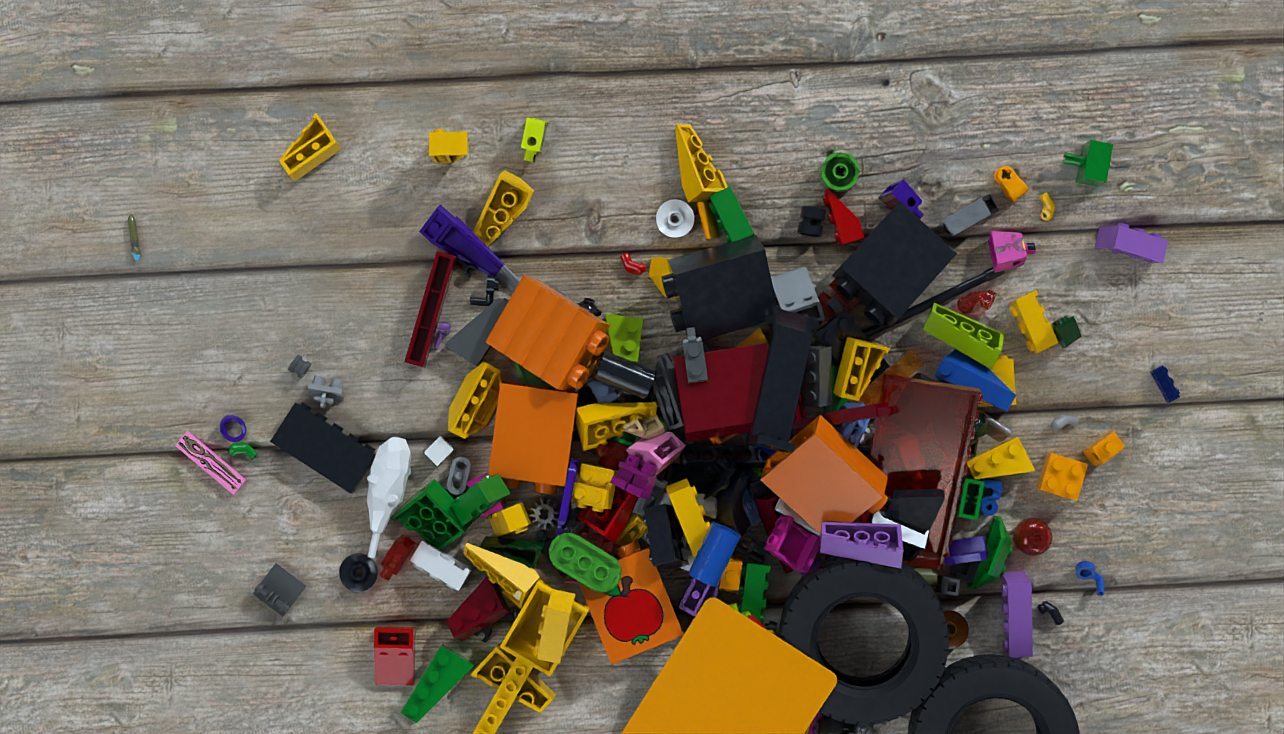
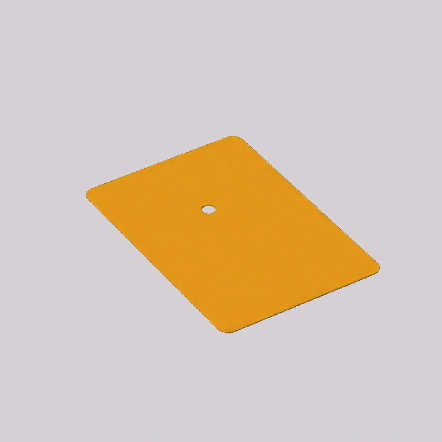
(732, 681)

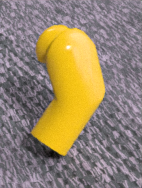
(1048, 208)

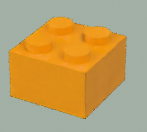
(1062, 476)

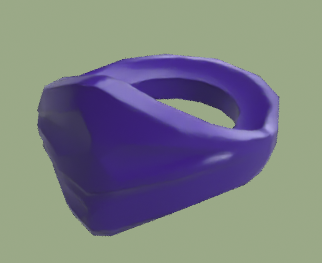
(223, 428)

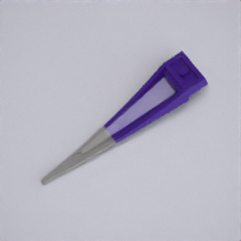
(456, 238)

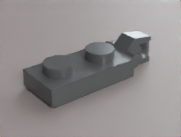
(694, 358)

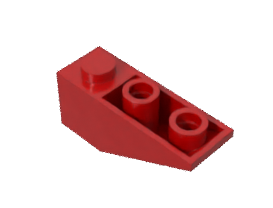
(845, 222)

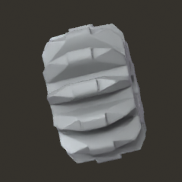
(537, 513)

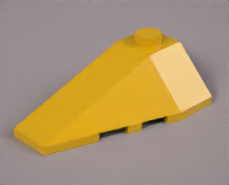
(697, 172)
(605, 420)

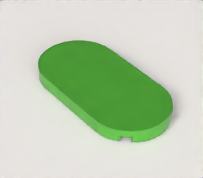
(585, 562)

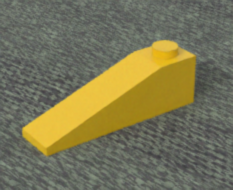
(506, 202)
(511, 575)

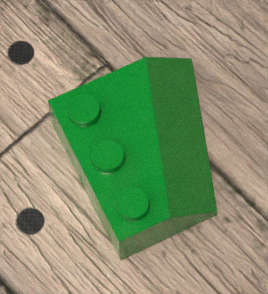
(431, 515)

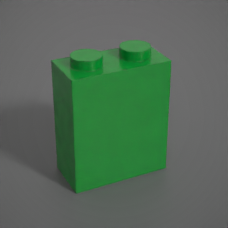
(970, 499)

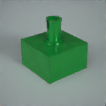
(1092, 163)

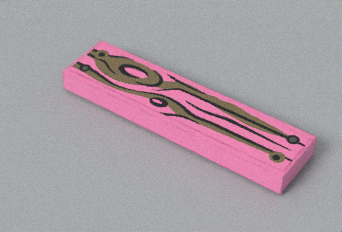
(211, 462)

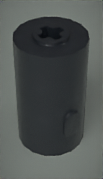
(623, 374)

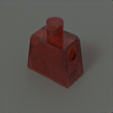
(612, 454)
(400, 552)

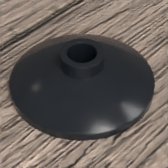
(348, 572)

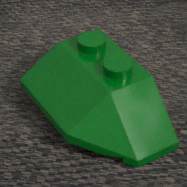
(998, 549)

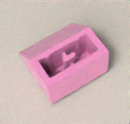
(658, 450)

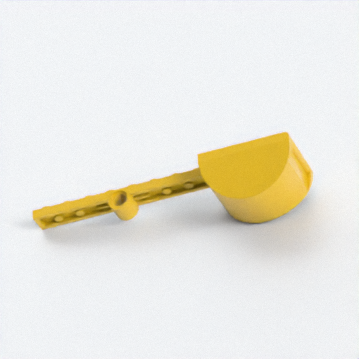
(521, 643)

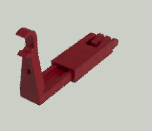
(845, 415)

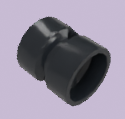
(814, 215)

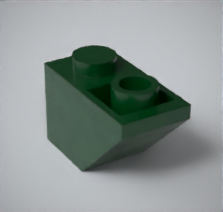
(1066, 331)

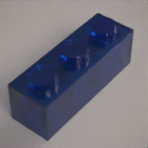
(1165, 383)

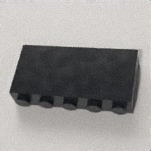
(324, 447)

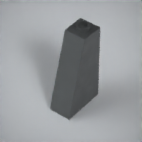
(471, 340)

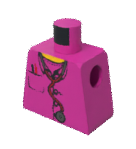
(1008, 250)

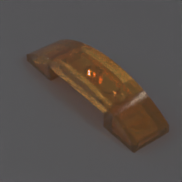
(902, 367)

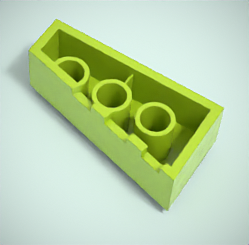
(965, 334)

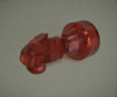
(968, 303)

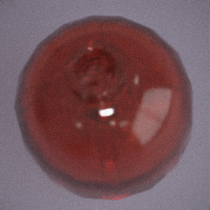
(1024, 534)

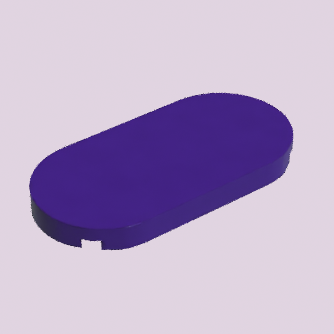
(566, 501)

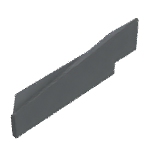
(668, 396)

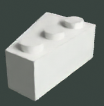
(441, 565)

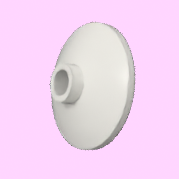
(675, 208)

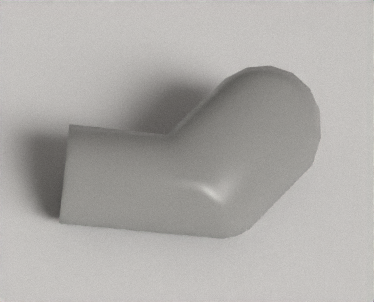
(1062, 420)

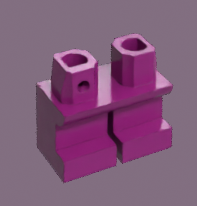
(635, 480)

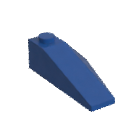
(965, 371)

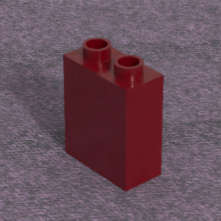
(728, 398)

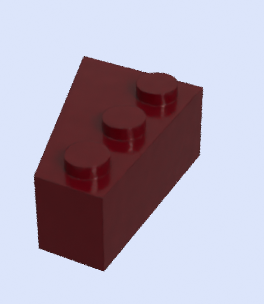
(478, 611)

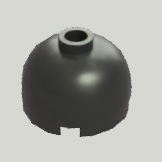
(831, 726)

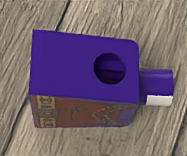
(903, 193)

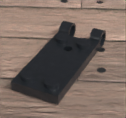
(839, 324)

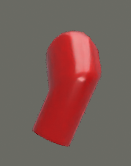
(632, 267)

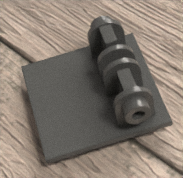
(279, 589)

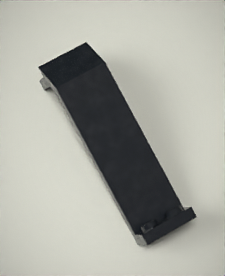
(781, 380)

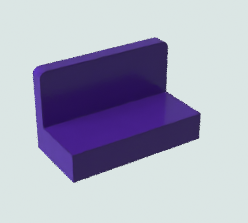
(967, 550)

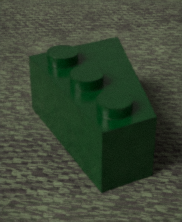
(521, 551)

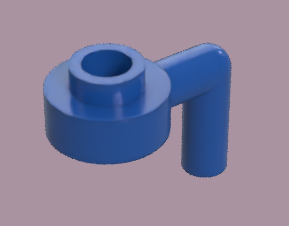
(1086, 570)

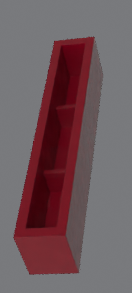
(430, 309)

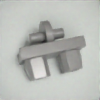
(326, 394)

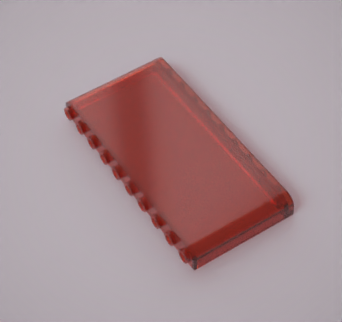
(926, 449)

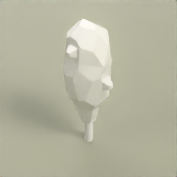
(386, 485)

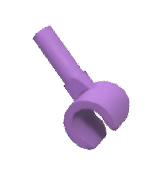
(443, 328)

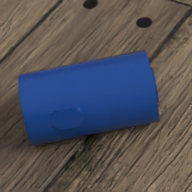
(714, 554)

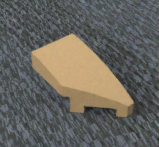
(647, 429)

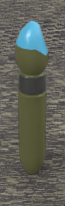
(134, 237)

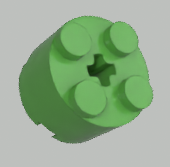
(843, 162)

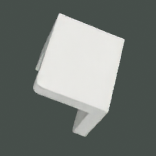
(439, 451)

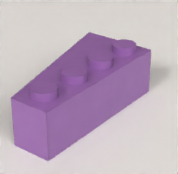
(863, 542)
(1017, 614)

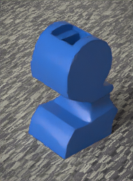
(988, 502)

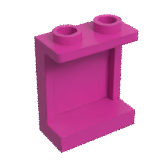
(793, 544)

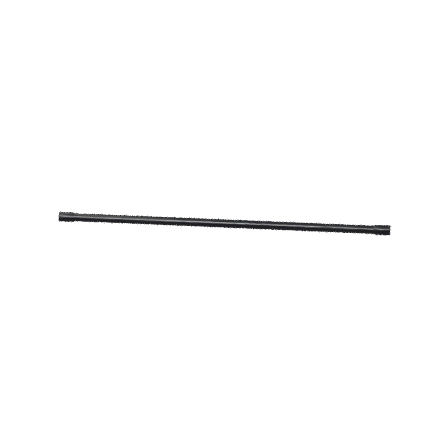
(987, 275)

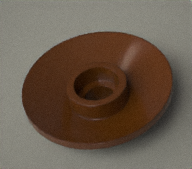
(959, 629)

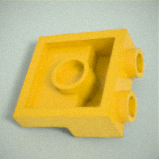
(594, 488)

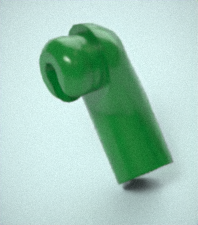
(240, 448)

